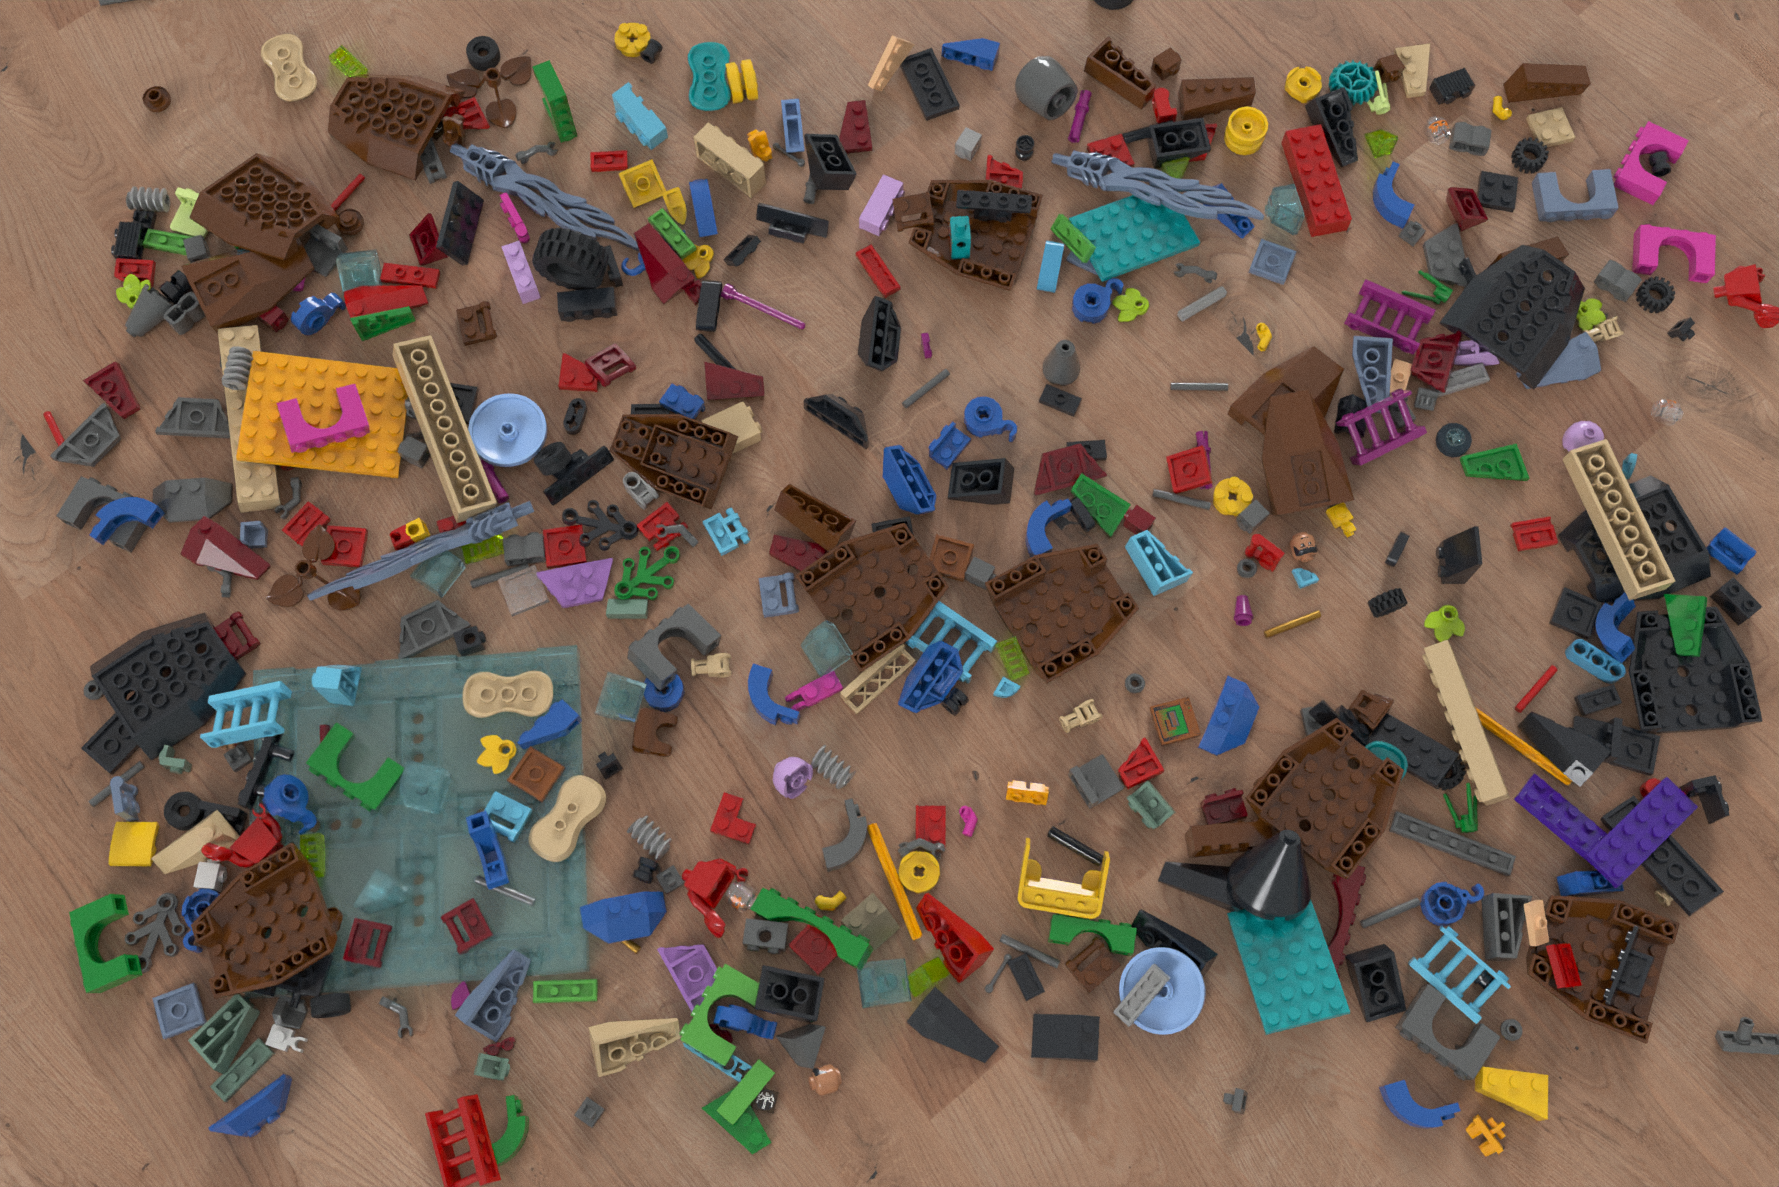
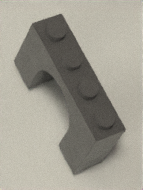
(88, 496)
(684, 624)
(1417, 1026)

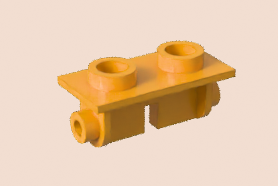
(1019, 793)

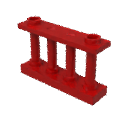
(478, 1139)

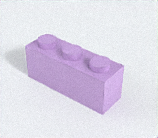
(880, 205)
(521, 272)

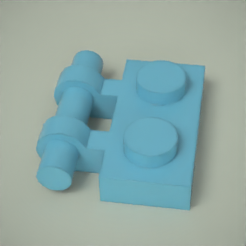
(721, 534)

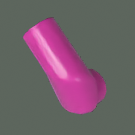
(970, 820)

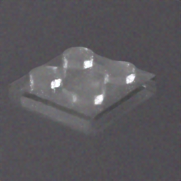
(523, 590)

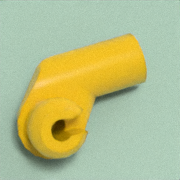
(1499, 111)
(1264, 335)
(829, 904)

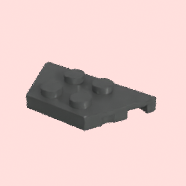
(1443, 256)
(195, 419)
(90, 440)
(428, 628)

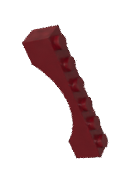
(1347, 897)

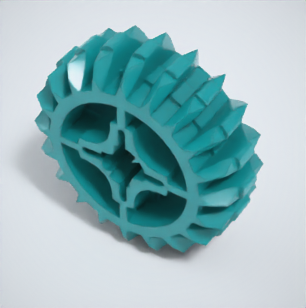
(1364, 77)

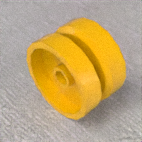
(742, 81)
(1245, 130)

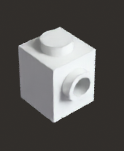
(210, 875)

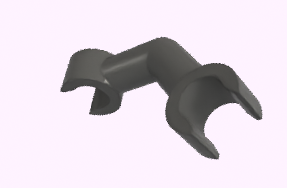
(525, 155)
(1207, 275)
(296, 486)
(678, 529)
(227, 577)
(906, 847)
(403, 1015)

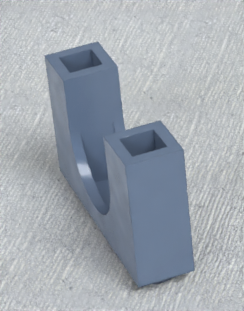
(1553, 206)

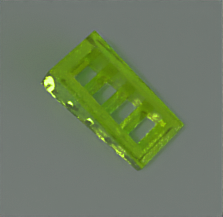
(338, 54)
(499, 550)
(1016, 648)
(320, 847)

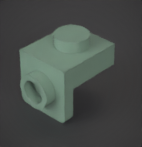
(175, 765)
(492, 1067)

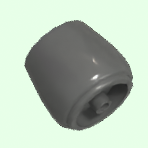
(1046, 87)

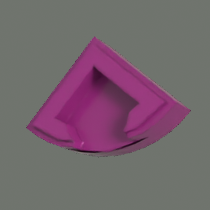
(925, 339)
(459, 995)

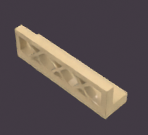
(869, 674)

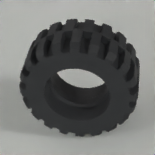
(570, 259)

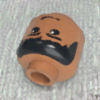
(1303, 547)
(825, 1079)

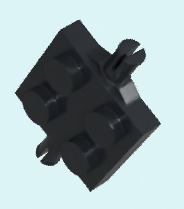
(308, 981)

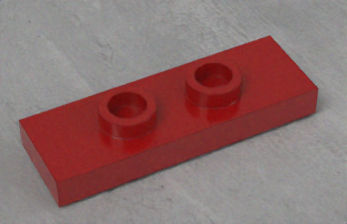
(878, 271)
(410, 275)

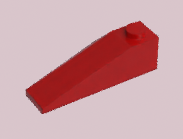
(958, 941)

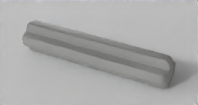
(1202, 303)

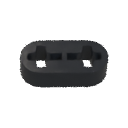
(571, 415)
(1081, 514)
(1397, 549)

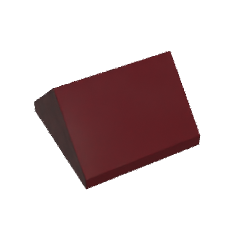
(1465, 207)
(424, 241)

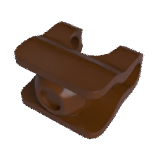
(645, 730)

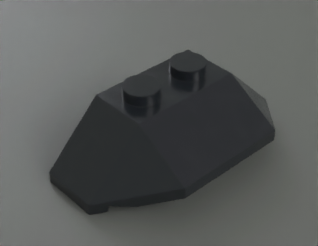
(879, 335)
(840, 416)

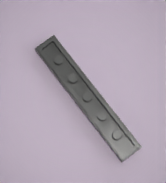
(1452, 843)

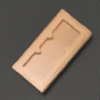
(1399, 375)
(1536, 922)

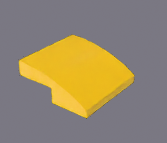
(133, 843)

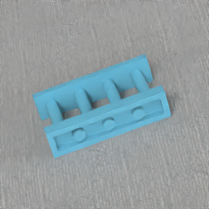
(967, 631)
(237, 701)
(1455, 994)

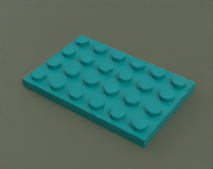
(1133, 235)
(1288, 969)

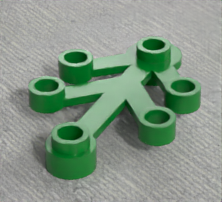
(645, 575)

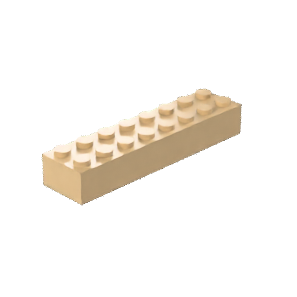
(1618, 520)
(1466, 722)

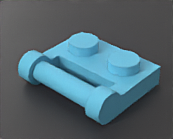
(510, 811)

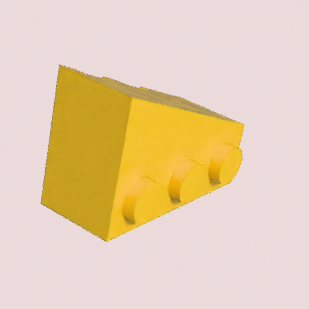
(1517, 1089)

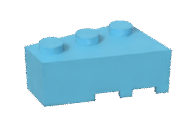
(638, 118)
(1155, 563)
(337, 683)

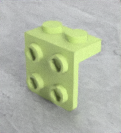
(182, 221)

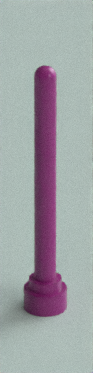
(730, 292)

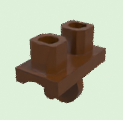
(453, 130)

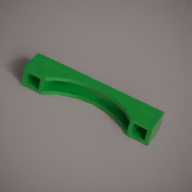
(849, 948)

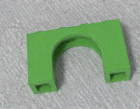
(698, 1033)

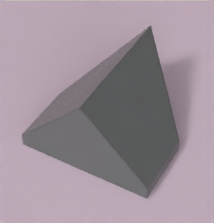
(803, 1044)

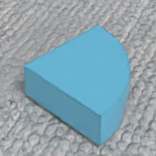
(1629, 465)
(1304, 577)
(1006, 688)

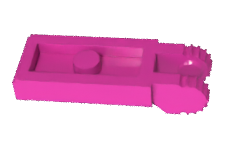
(514, 219)
(815, 691)

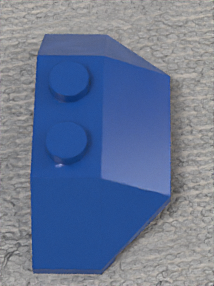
(907, 481)
(931, 677)
(1230, 718)
(624, 916)
(257, 1111)

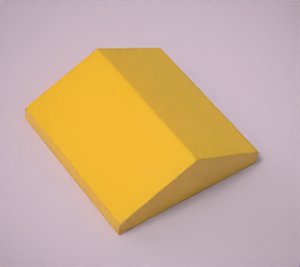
(642, 183)

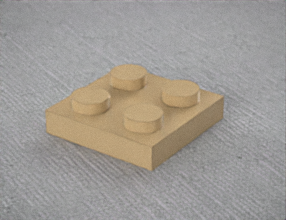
(1551, 127)

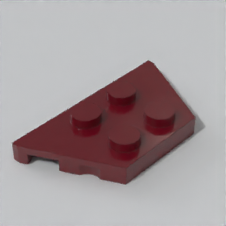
(1436, 359)
(1063, 467)

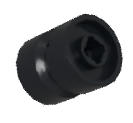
(176, 287)

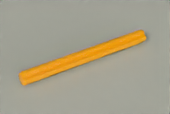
(1522, 747)
(894, 881)

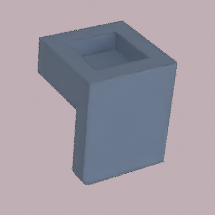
(254, 534)

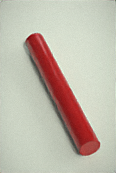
(347, 192)
(53, 427)
(1536, 689)

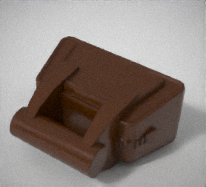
(1373, 712)

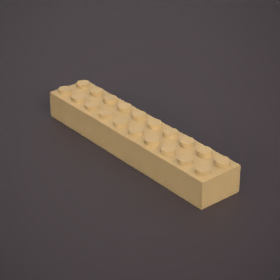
(443, 428)
(255, 482)

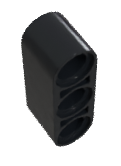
(709, 305)

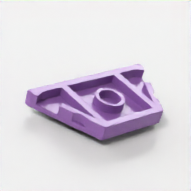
(577, 583)
(690, 969)

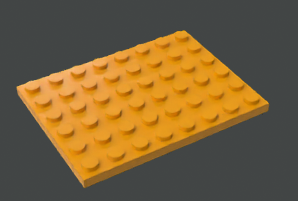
(314, 384)

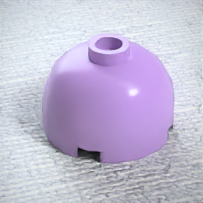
(1581, 434)
(791, 776)

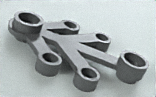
(157, 928)

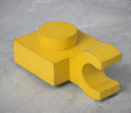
(1341, 517)

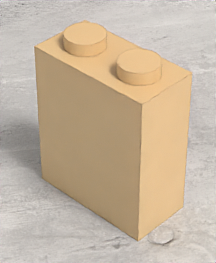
(739, 422)

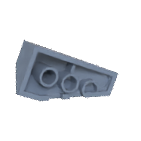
(1576, 362)
(1373, 366)
(492, 1000)

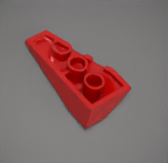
(375, 299)

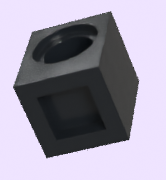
(462, 636)

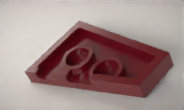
(855, 129)
(731, 383)
(114, 389)
(795, 552)

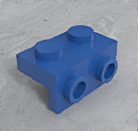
(681, 402)
(1730, 550)

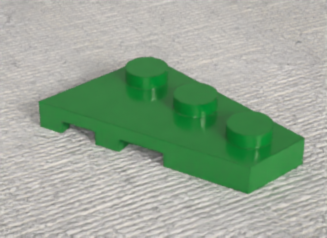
(381, 322)
(1496, 464)
(1101, 504)
(1686, 622)
(746, 1130)

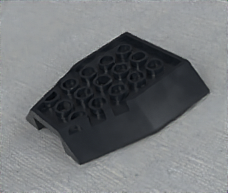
(1493, 306)
(1680, 548)
(1715, 684)
(173, 705)

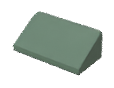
(627, 609)

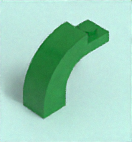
(515, 1133)

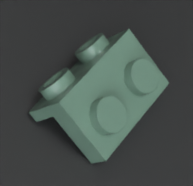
(1150, 805)

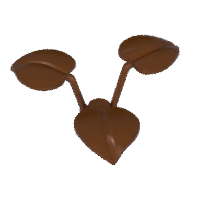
(501, 111)
(287, 589)

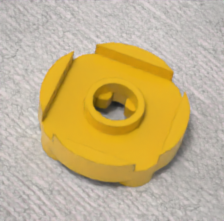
(628, 31)
(1300, 92)
(1235, 486)
(920, 860)

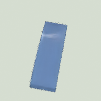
(792, 125)

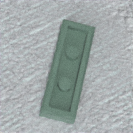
(242, 1070)

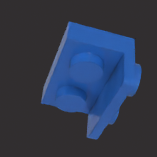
(948, 445)

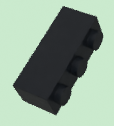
(587, 304)

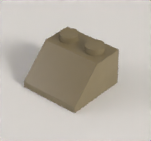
(871, 921)

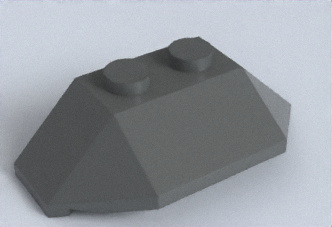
(192, 498)

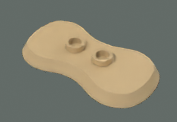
(285, 58)
(523, 694)
(557, 832)

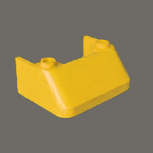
(1062, 896)

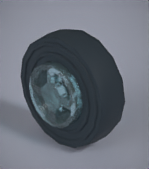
(1460, 439)

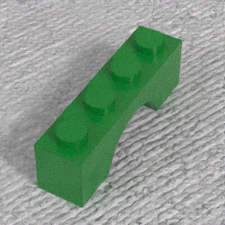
(1118, 937)

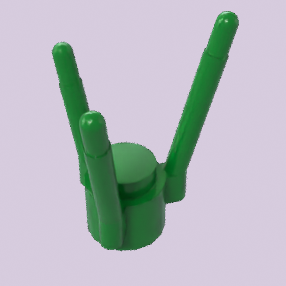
(1441, 292)
(1468, 822)

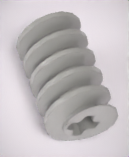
(148, 199)
(237, 368)
(832, 768)
(650, 837)

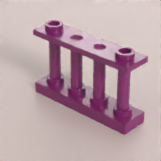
(1395, 301)
(1395, 439)

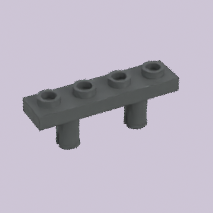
(1746, 1041)

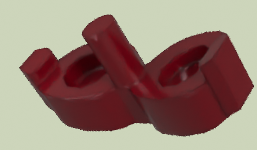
(724, 1034)
(494, 1049)

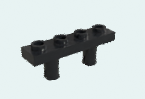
(263, 759)

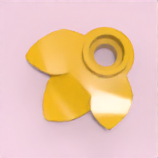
(699, 263)
(494, 754)

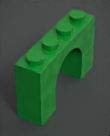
(555, 101)
(326, 762)
(87, 926)

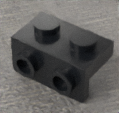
(1347, 405)

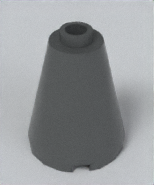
(147, 311)
(1062, 364)

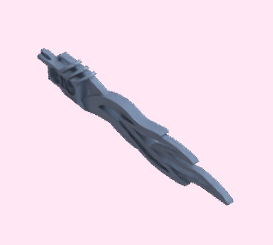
(515, 182)
(1161, 187)
(474, 531)

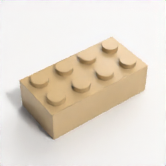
(730, 159)

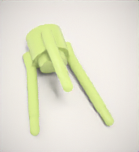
(1381, 103)

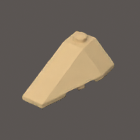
(187, 848)
(625, 1041)

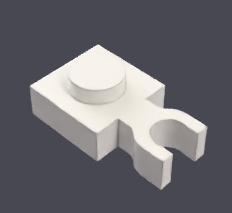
(283, 1038)

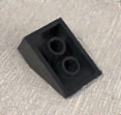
(1177, 141)
(828, 162)
(982, 481)
(1459, 556)
(1376, 982)
(789, 994)
(1065, 1037)

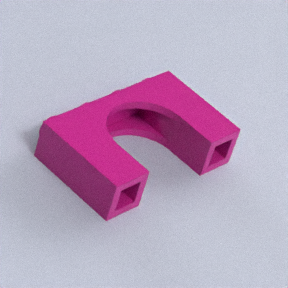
(1632, 176)
(1697, 247)
(303, 436)

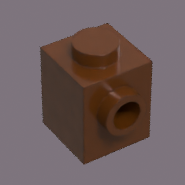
(1166, 64)
(1389, 68)

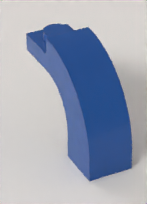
(1387, 202)
(703, 207)
(122, 511)
(1035, 535)
(1607, 623)
(758, 685)
(489, 849)
(1408, 1111)

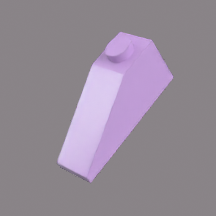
(1472, 354)

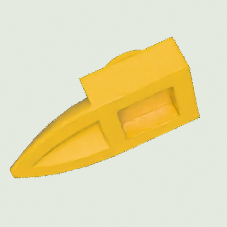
(675, 204)

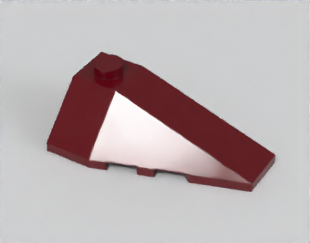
(216, 547)

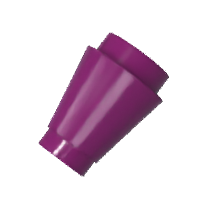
(1243, 613)

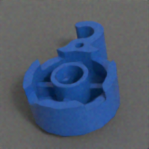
(1099, 296)
(316, 313)
(992, 424)
(667, 701)
(288, 799)
(1454, 897)
(192, 909)
(740, 1019)

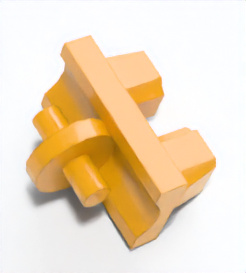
(759, 145)
(1491, 1145)

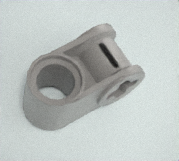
(641, 492)

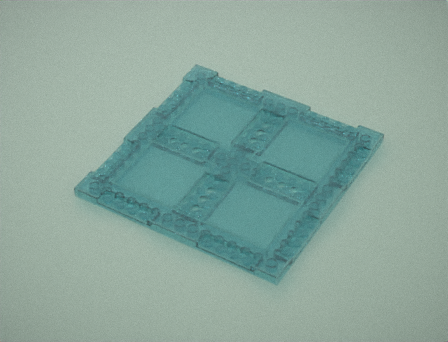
(438, 846)

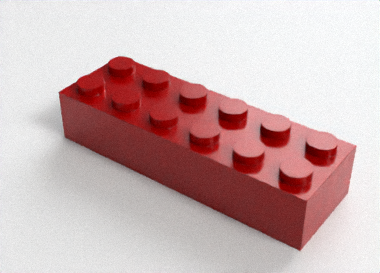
(1316, 180)

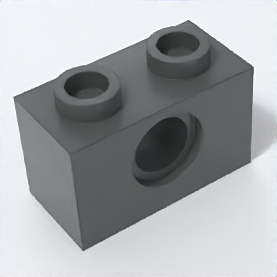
(755, 928)

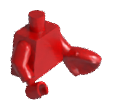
(1744, 291)
(254, 844)
(707, 886)

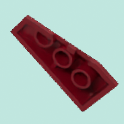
(664, 268)

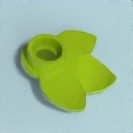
(131, 290)
(1127, 305)
(1590, 314)
(1444, 626)

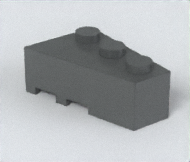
(1503, 925)

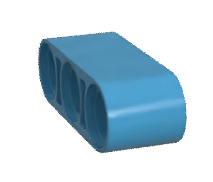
(1050, 266)
(1605, 662)

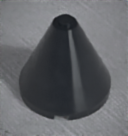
(1272, 878)

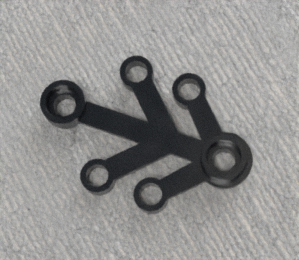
(602, 525)

